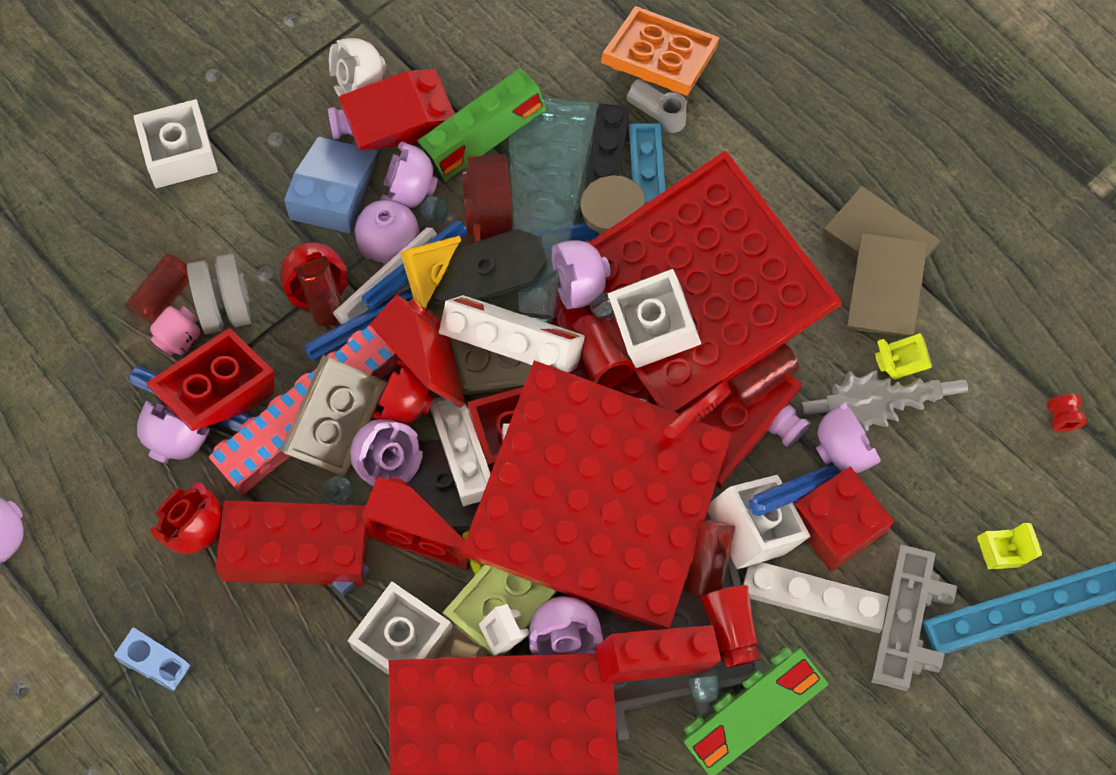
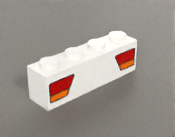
(511, 333)

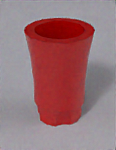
(601, 355)
(733, 625)

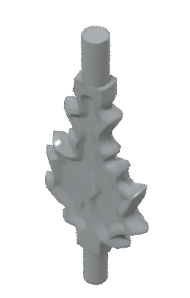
(875, 399)

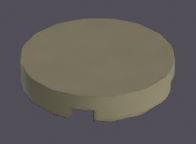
(610, 201)

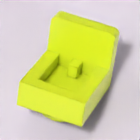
(903, 356)
(1009, 547)

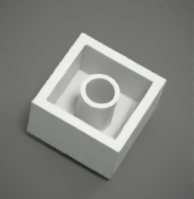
(175, 143)
(654, 318)
(755, 536)
(400, 629)

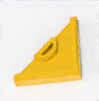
(427, 265)

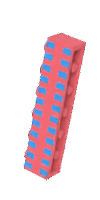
(257, 446)

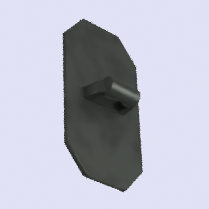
(493, 267)
(437, 487)

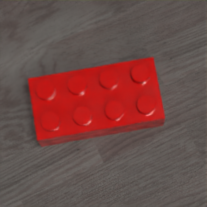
(291, 543)

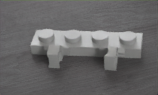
(899, 646)

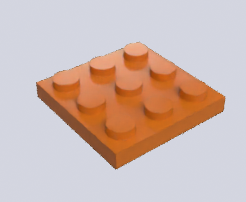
(660, 50)

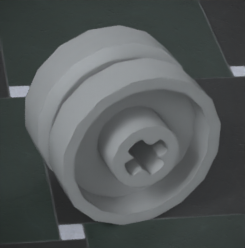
(224, 292)

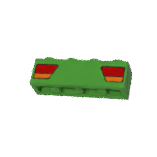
(483, 124)
(754, 710)

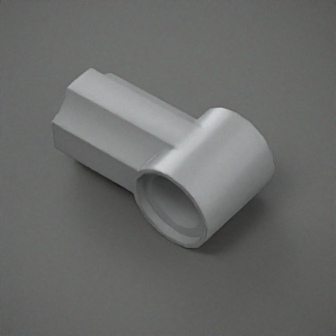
(658, 104)

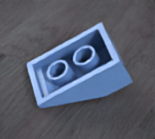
(330, 185)

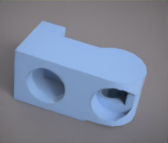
(151, 659)

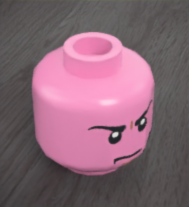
(175, 330)

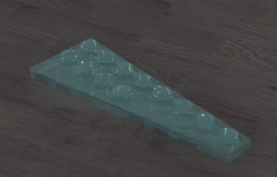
(546, 183)

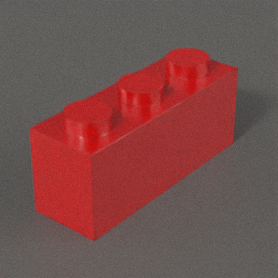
(657, 654)

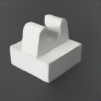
(501, 629)

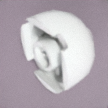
(355, 64)

